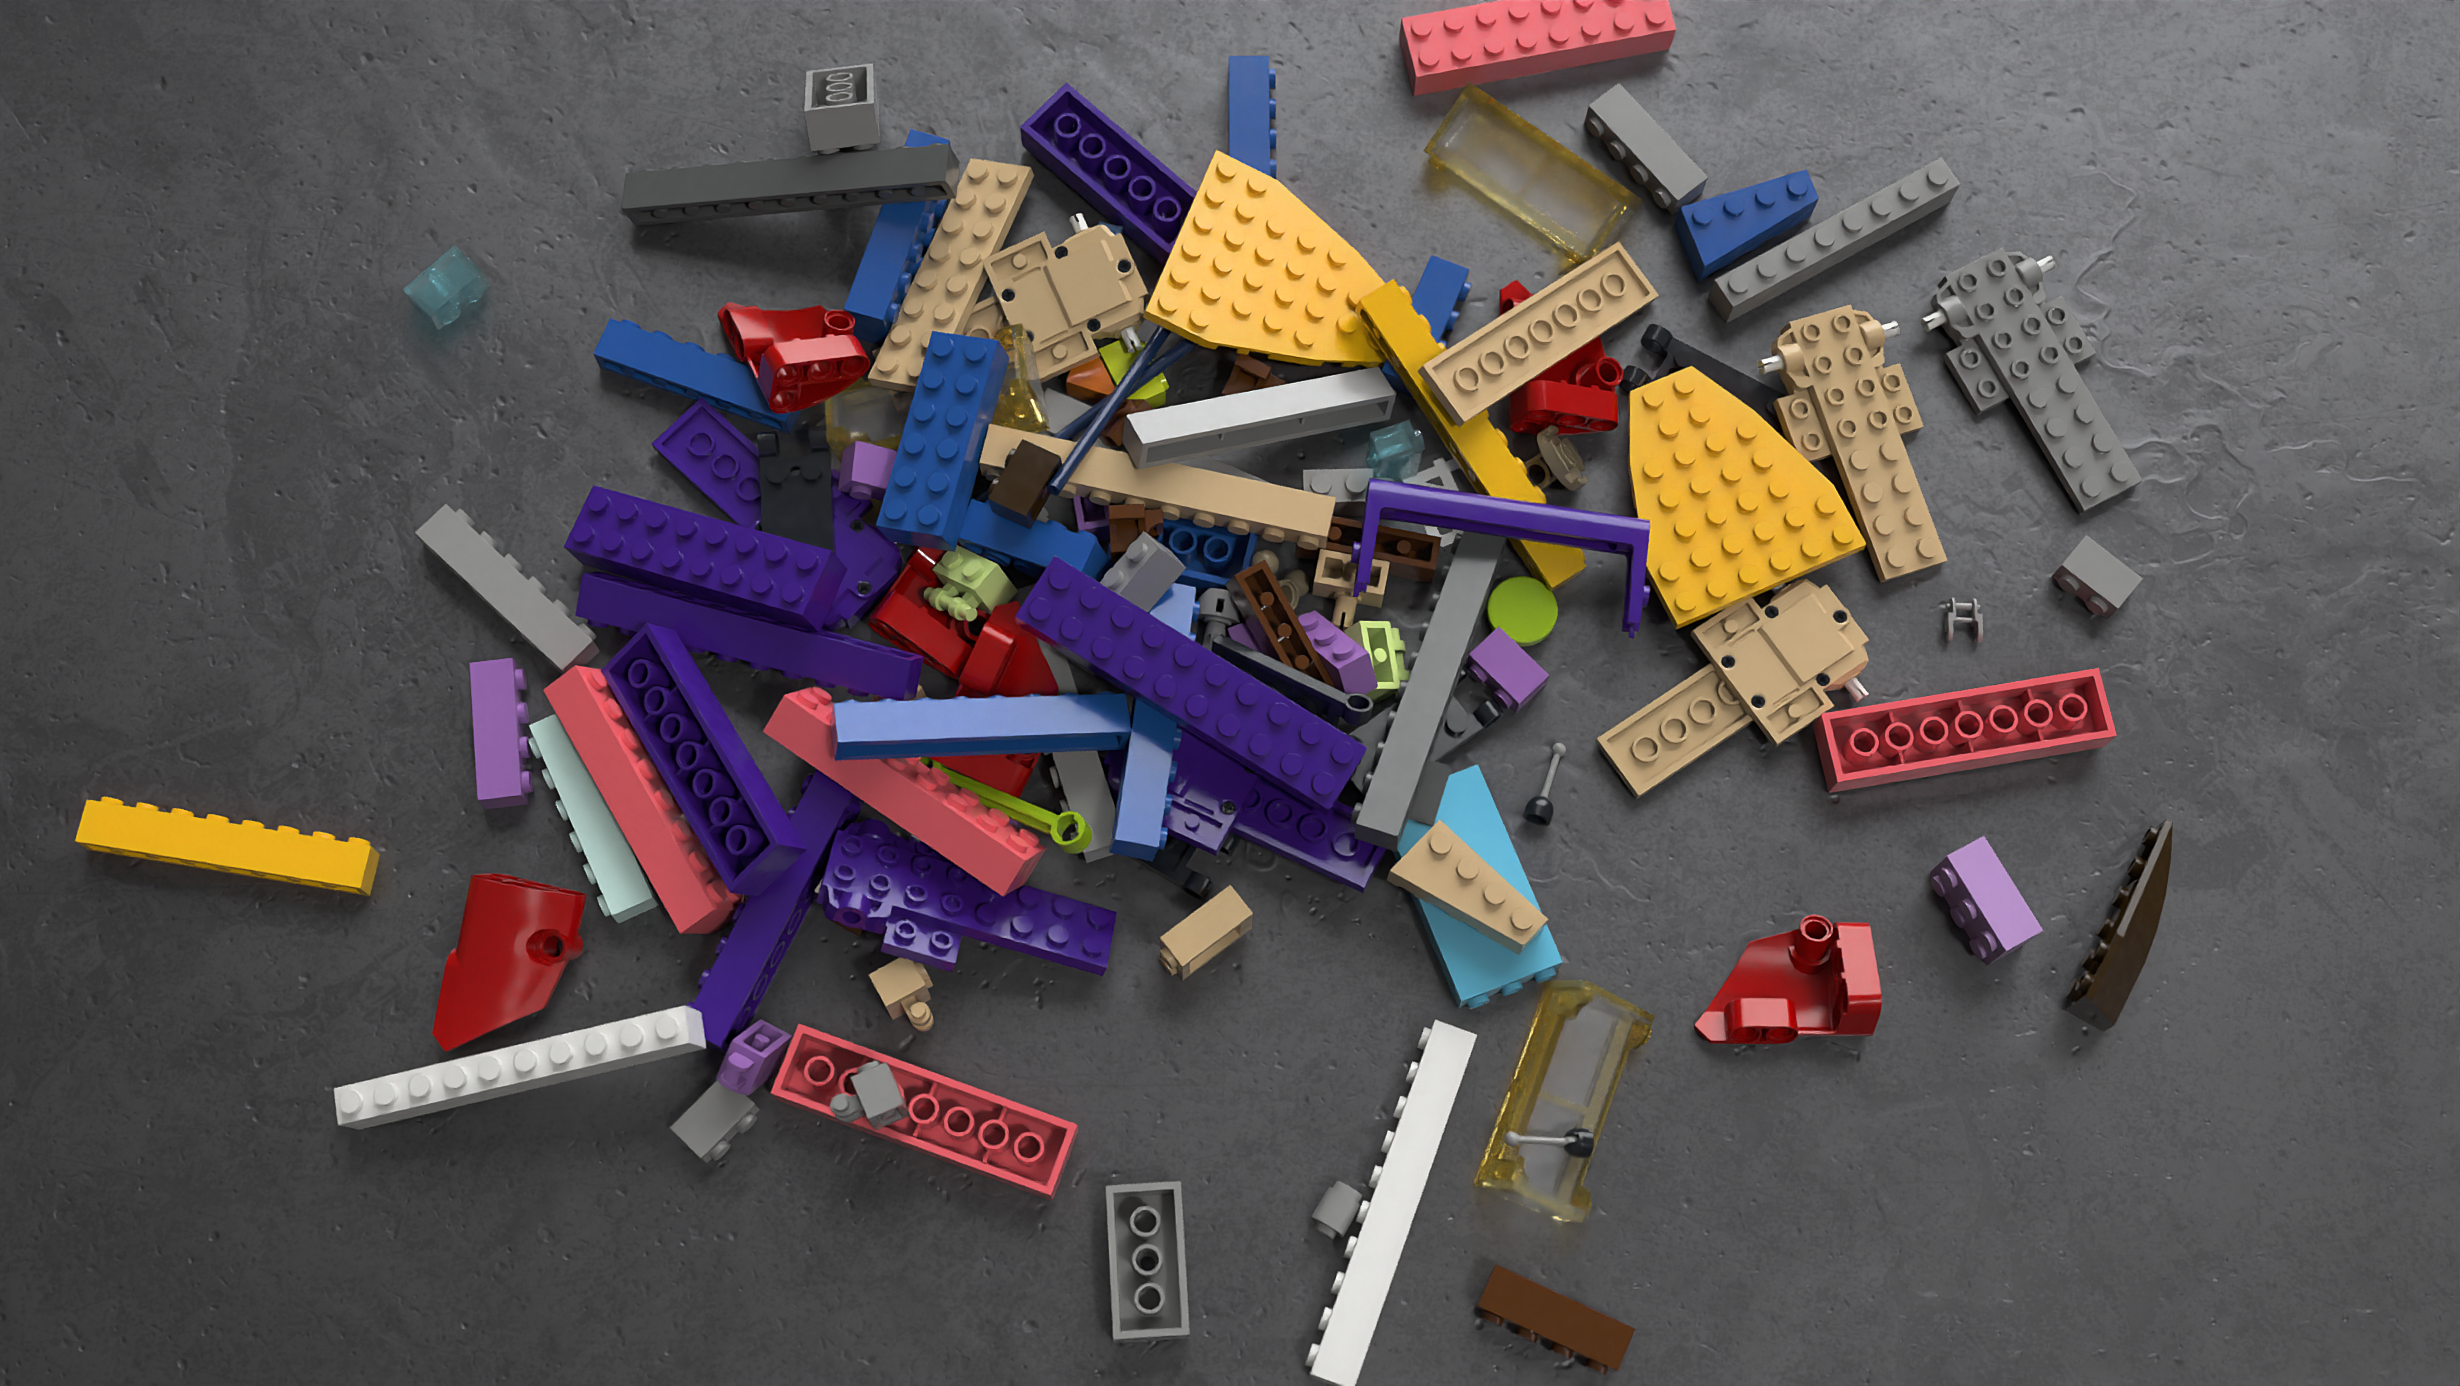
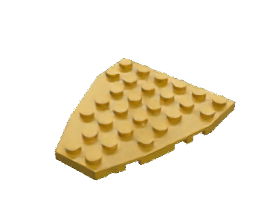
(1264, 275)
(1725, 499)

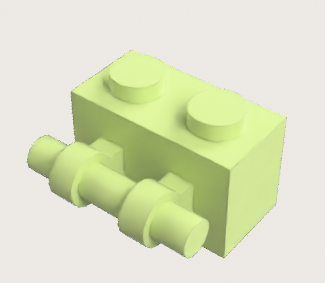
(968, 585)
(1385, 653)

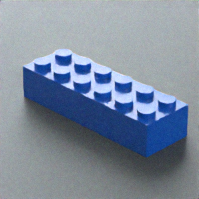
(893, 258)
(943, 441)

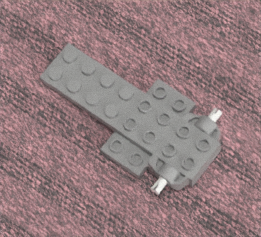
(2027, 353)

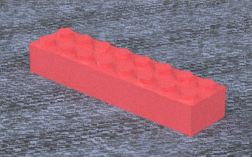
(1527, 38)
(1963, 730)
(912, 797)
(642, 803)
(945, 1116)

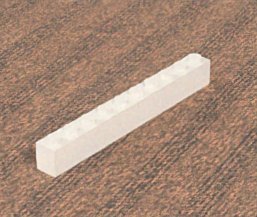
(520, 1068)
(1392, 1206)

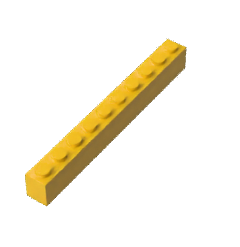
(1476, 444)

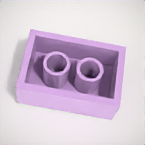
(1984, 901)

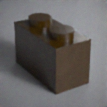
(1024, 483)

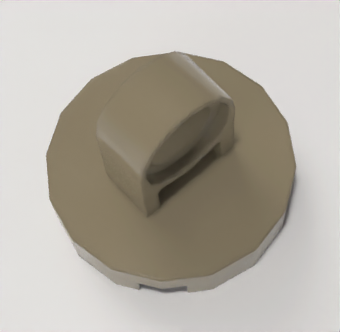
(1558, 460)

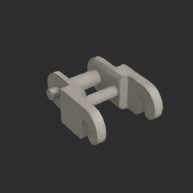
(1975, 619)

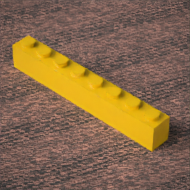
(228, 846)

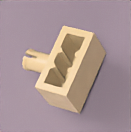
(1336, 581)

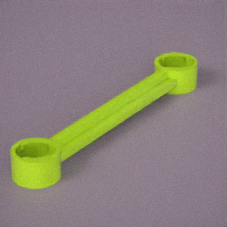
(1023, 811)

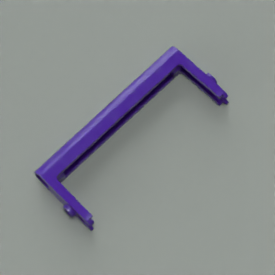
(1512, 520)

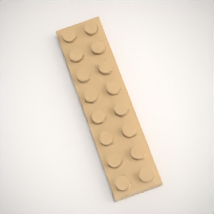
(952, 268)
(1537, 334)

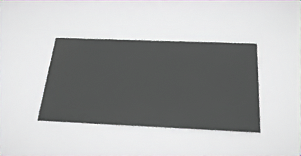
(1430, 793)

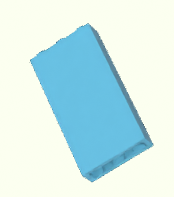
(1469, 959)

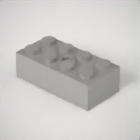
(842, 108)
(1142, 1224)

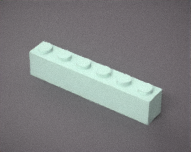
(596, 830)

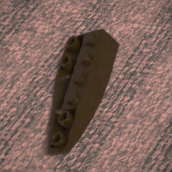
(2125, 936)

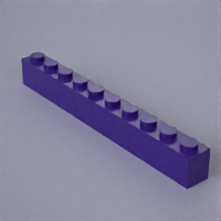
(746, 636)

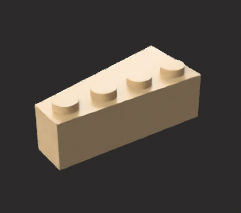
(1465, 886)

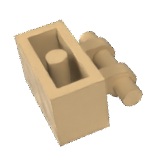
(905, 990)

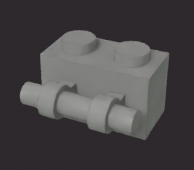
(876, 1097)

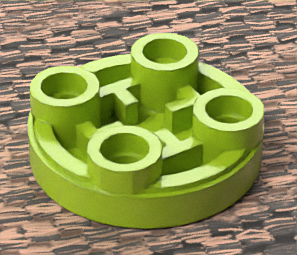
(1522, 610)

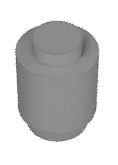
(1336, 1210)

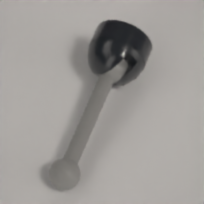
(1540, 808)
(1576, 1141)

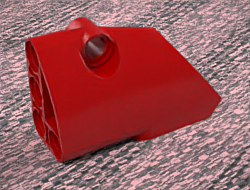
(797, 353)
(1572, 394)
(916, 626)
(1010, 665)
(506, 955)
(1799, 987)

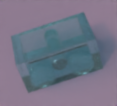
(446, 288)
(1395, 451)

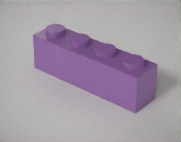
(499, 733)

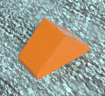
(1089, 382)

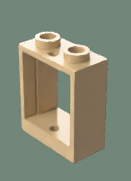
(1205, 933)

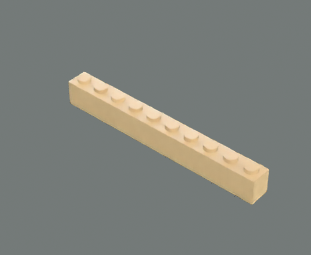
(1179, 490)

